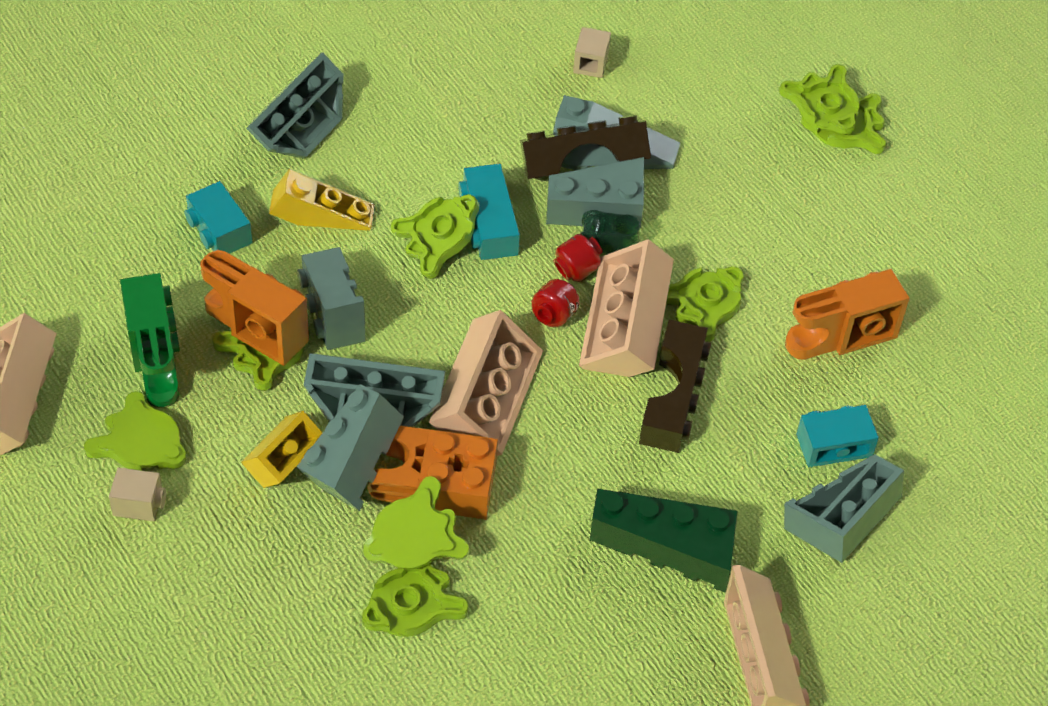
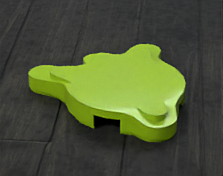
(825, 101)
(864, 132)
(438, 231)
(707, 297)
(251, 360)
(139, 437)
(415, 533)
(412, 602)

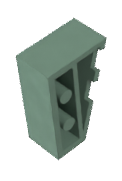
(605, 188)
(332, 298)
(351, 445)
(846, 509)

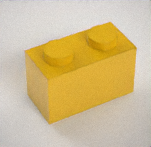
(282, 449)

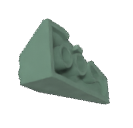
(581, 112)

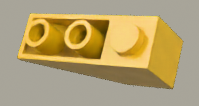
(318, 204)

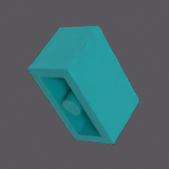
(218, 219)
(837, 435)

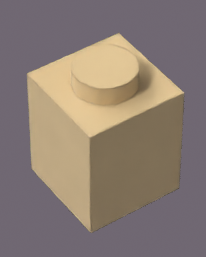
(592, 52)
(136, 494)

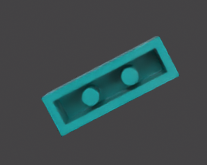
(495, 223)

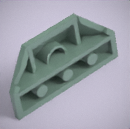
(302, 111)
(407, 388)

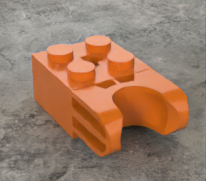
(255, 306)
(848, 316)
(459, 462)

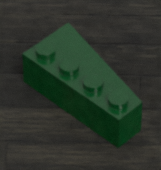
(667, 533)

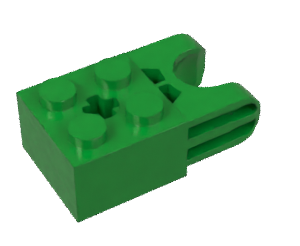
(151, 337)

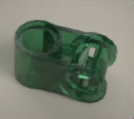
(611, 230)

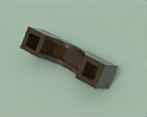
(545, 153)
(666, 415)

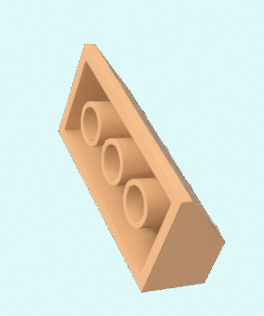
(627, 311)
(23, 360)
(488, 380)
(762, 641)

